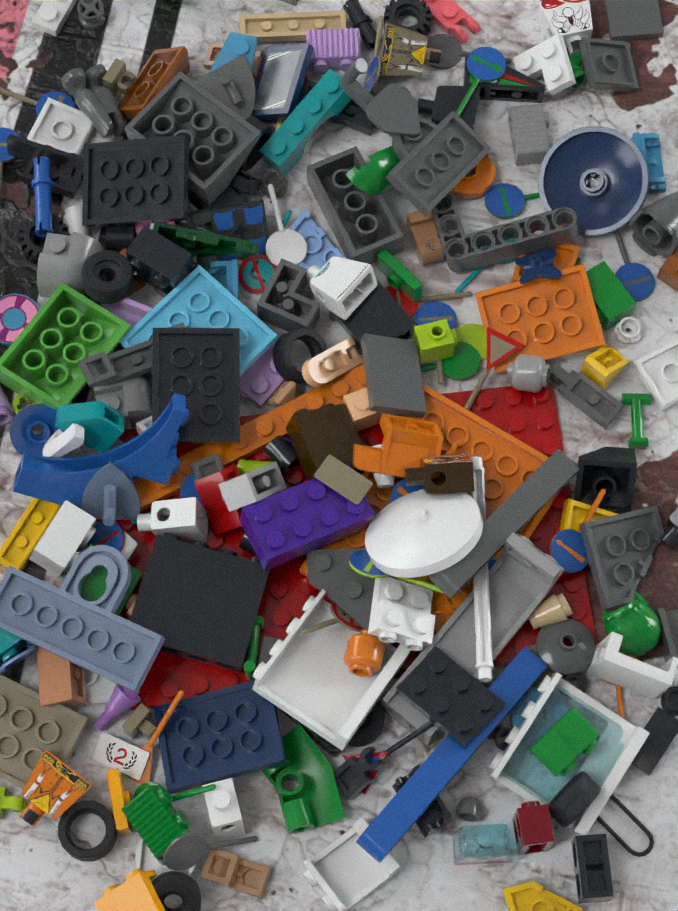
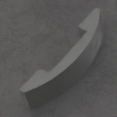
(119, 366)

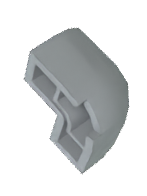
(63, 261)
(129, 397)

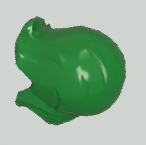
(636, 624)

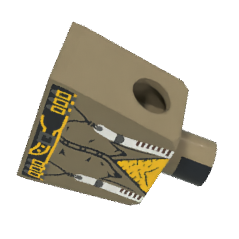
(405, 52)

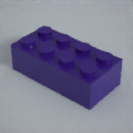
(301, 521)

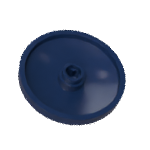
(596, 176)

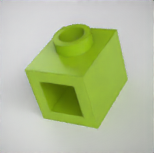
(434, 341)

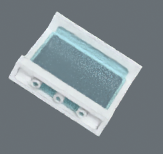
(605, 764)

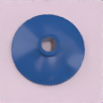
(22, 428)

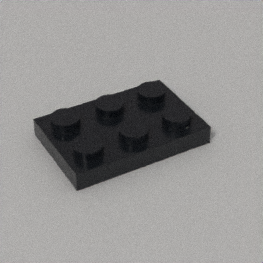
(450, 697)

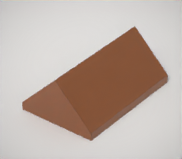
(153, 77)

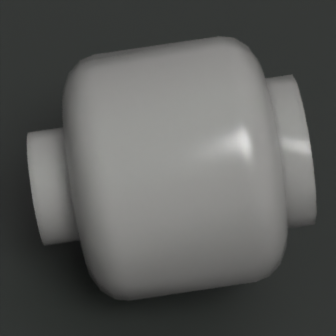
(528, 373)

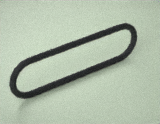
(646, 831)

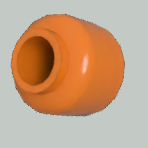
(364, 654)

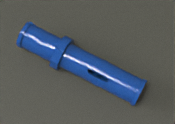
(42, 186)

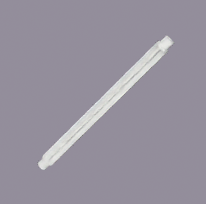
(481, 588)

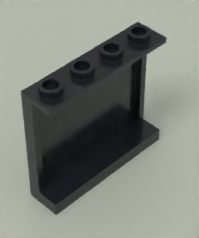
(200, 600)

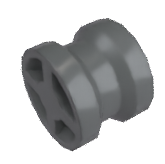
(89, 7)

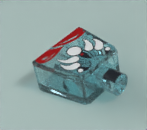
(482, 844)

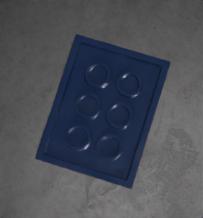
(219, 737)

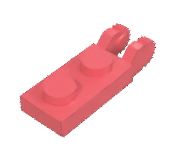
(450, 16)

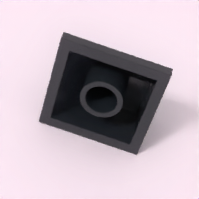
(609, 470)

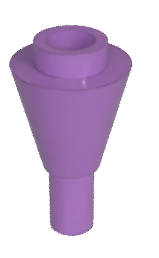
(119, 702)

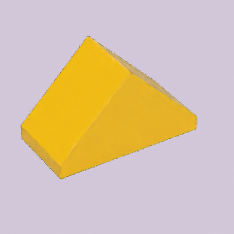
(604, 365)

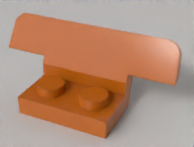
(402, 446)

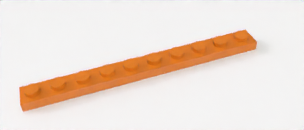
(253, 435)

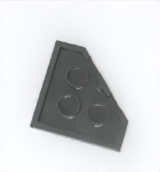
(621, 552)
(343, 586)

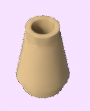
(551, 611)

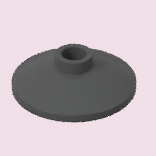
(563, 658)

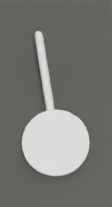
(285, 242)

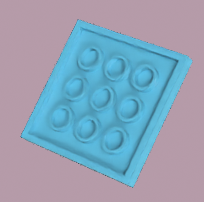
(205, 303)

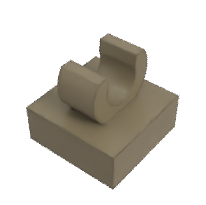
(116, 76)
(139, 723)

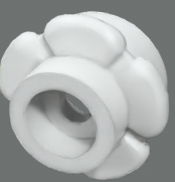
(628, 323)

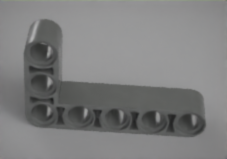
(496, 236)

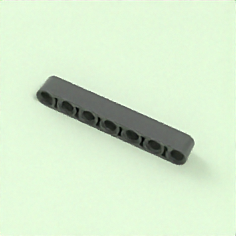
(508, 518)

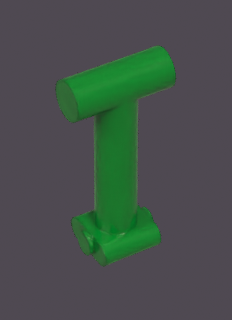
(636, 401)
(252, 651)

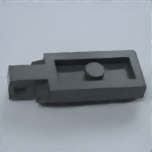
(586, 396)

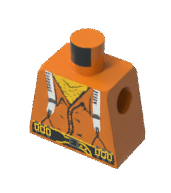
(51, 789)

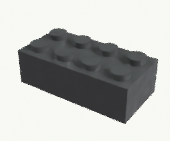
(357, 219)

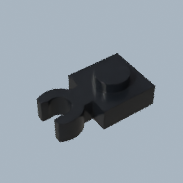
(353, 773)

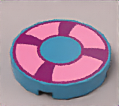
(15, 315)

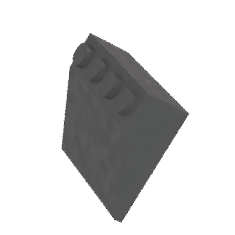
(216, 134)

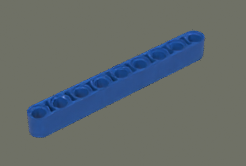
(446, 762)

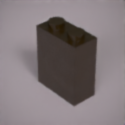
(321, 434)

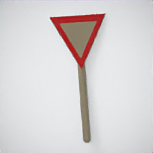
(498, 349)

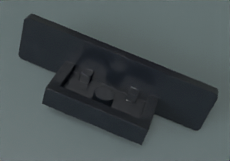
(65, 167)

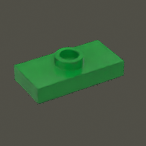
(399, 276)

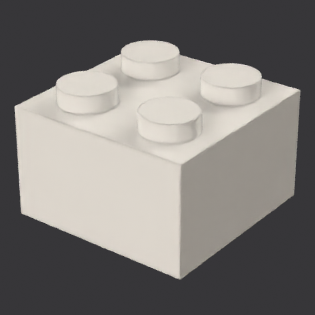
(64, 535)

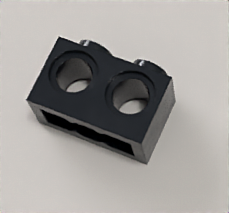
(592, 868)

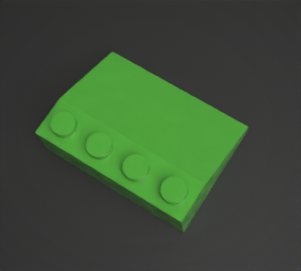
(47, 352)

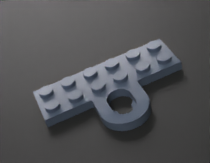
(77, 628)

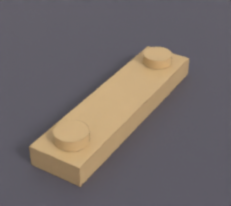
(289, 26)

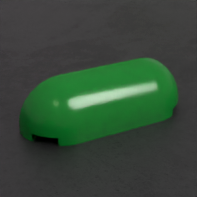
(371, 176)

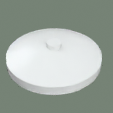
(423, 533)

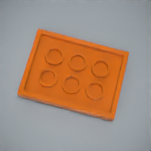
(545, 315)

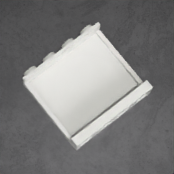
(314, 684)

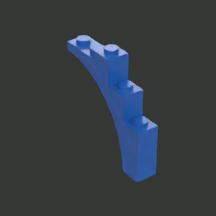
(147, 456)

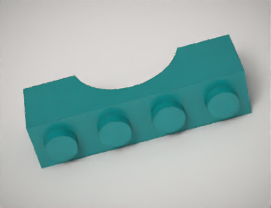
(289, 140)

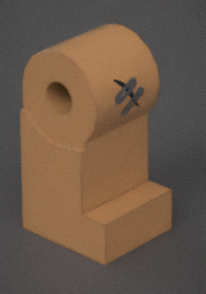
(424, 237)

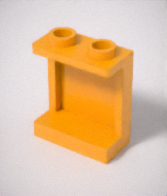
(132, 895)

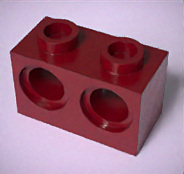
(532, 828)

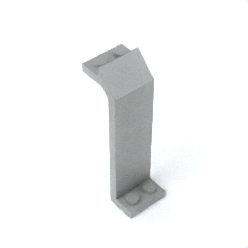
(516, 589)

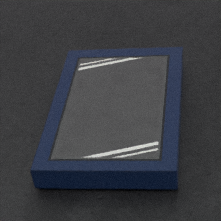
(280, 80)

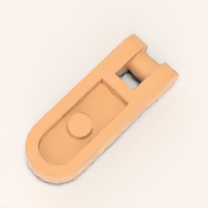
(331, 363)

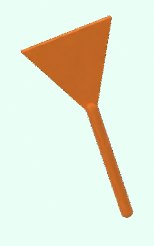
(146, 775)

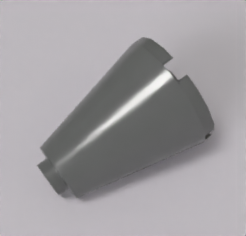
(657, 226)

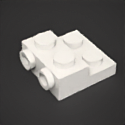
(402, 613)

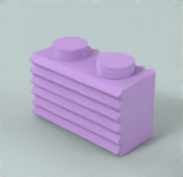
(333, 48)

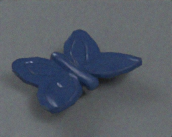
(538, 264)

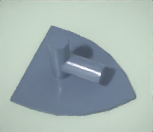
(111, 496)

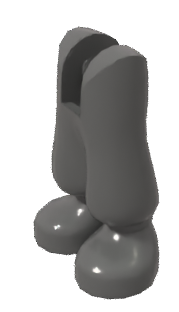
(95, 100)

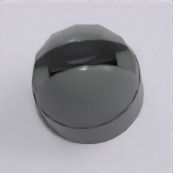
(468, 809)

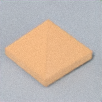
(283, 394)

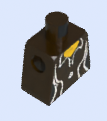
(454, 477)

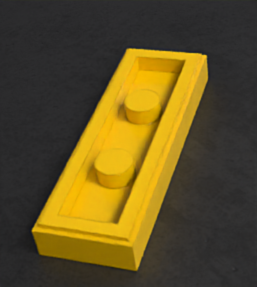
(27, 533)

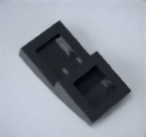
(662, 731)

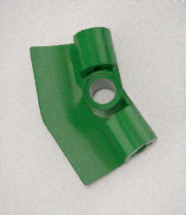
(317, 796)

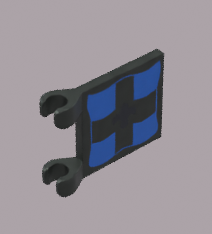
(238, 221)

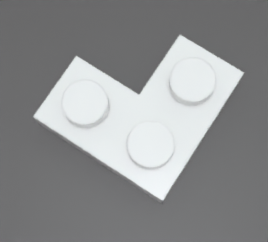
(52, 15)
(550, 60)

